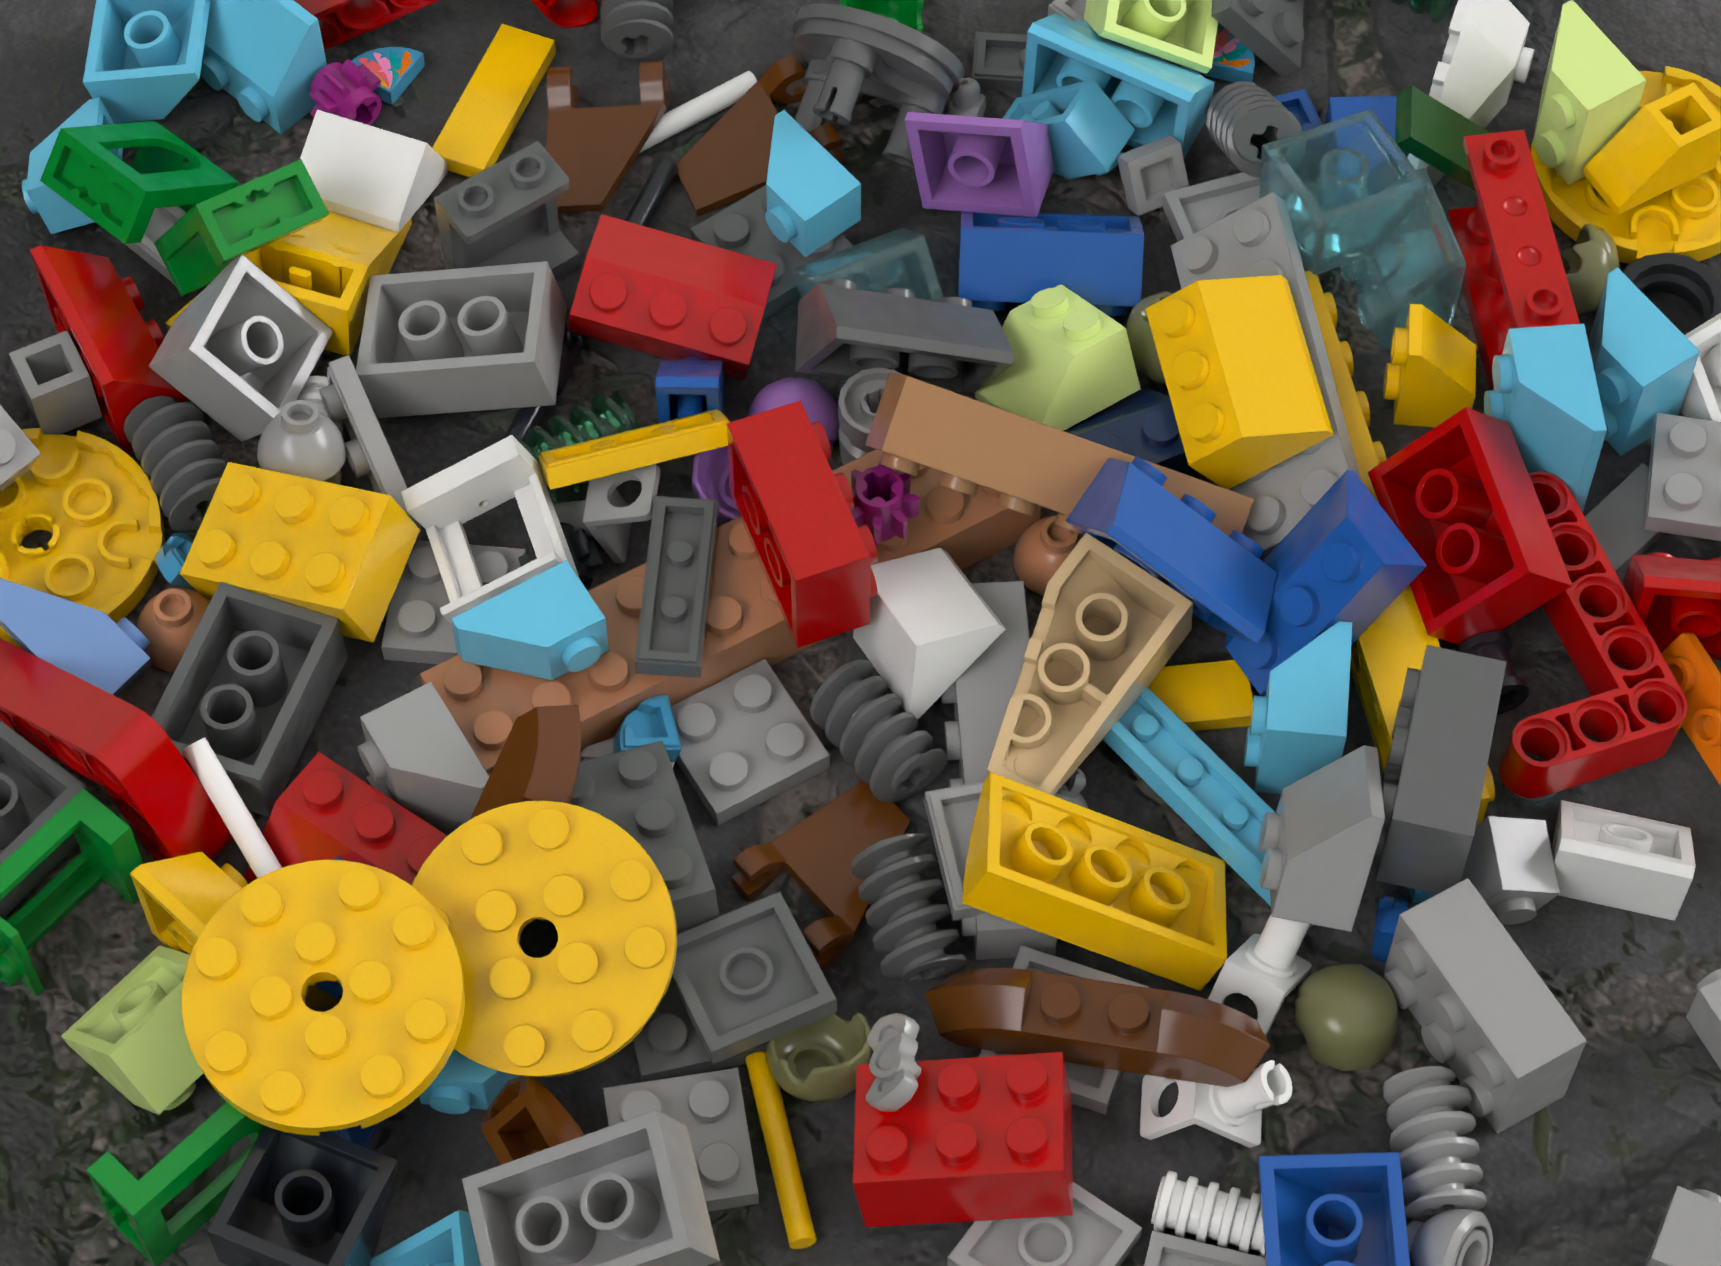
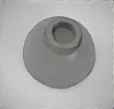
(302, 443)
(1451, 1239)

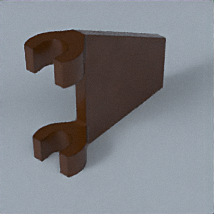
(599, 142)
(736, 150)
(820, 859)

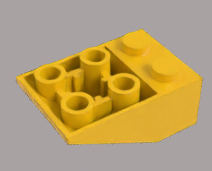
(331, 270)

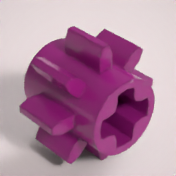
(346, 92)
(883, 502)

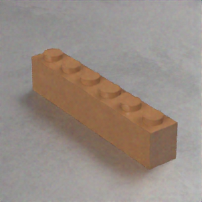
(1011, 454)

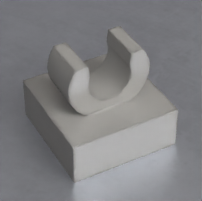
(1151, 172)

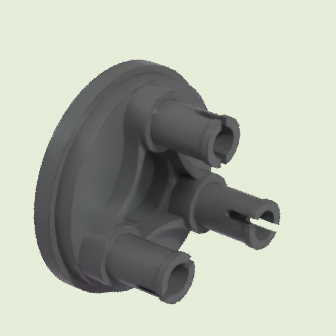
(872, 56)

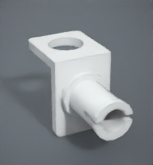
(1265, 968)
(1223, 1110)

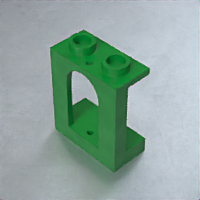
(122, 195)
(239, 223)
(106, 855)
(136, 1204)

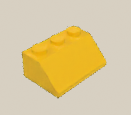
(1238, 375)
(184, 895)

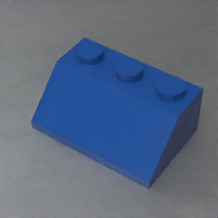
(1020, 255)
(1179, 546)
(1330, 568)
(1333, 1210)

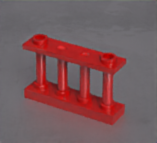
(1508, 246)

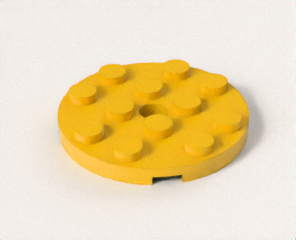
(1675, 222)
(100, 521)
(610, 923)
(338, 1065)

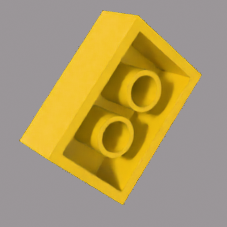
(303, 545)

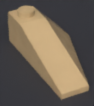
(1090, 657)

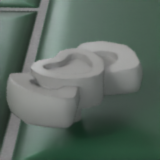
(893, 1062)

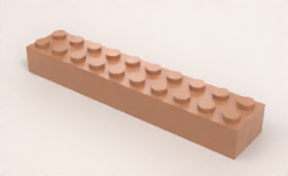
(740, 628)

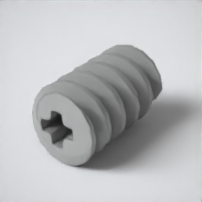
(1429, 1143)

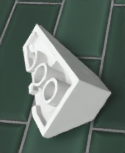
(1480, 63)

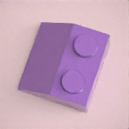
(980, 163)

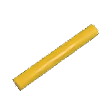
(781, 1153)

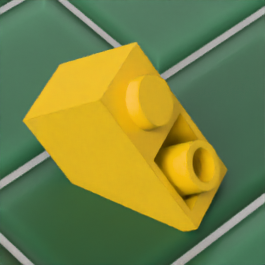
(1657, 149)
(1429, 370)

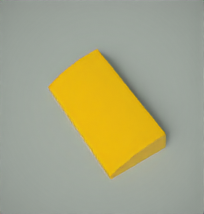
(1096, 883)

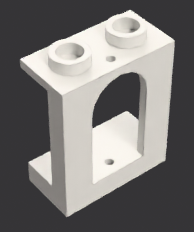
(468, 491)

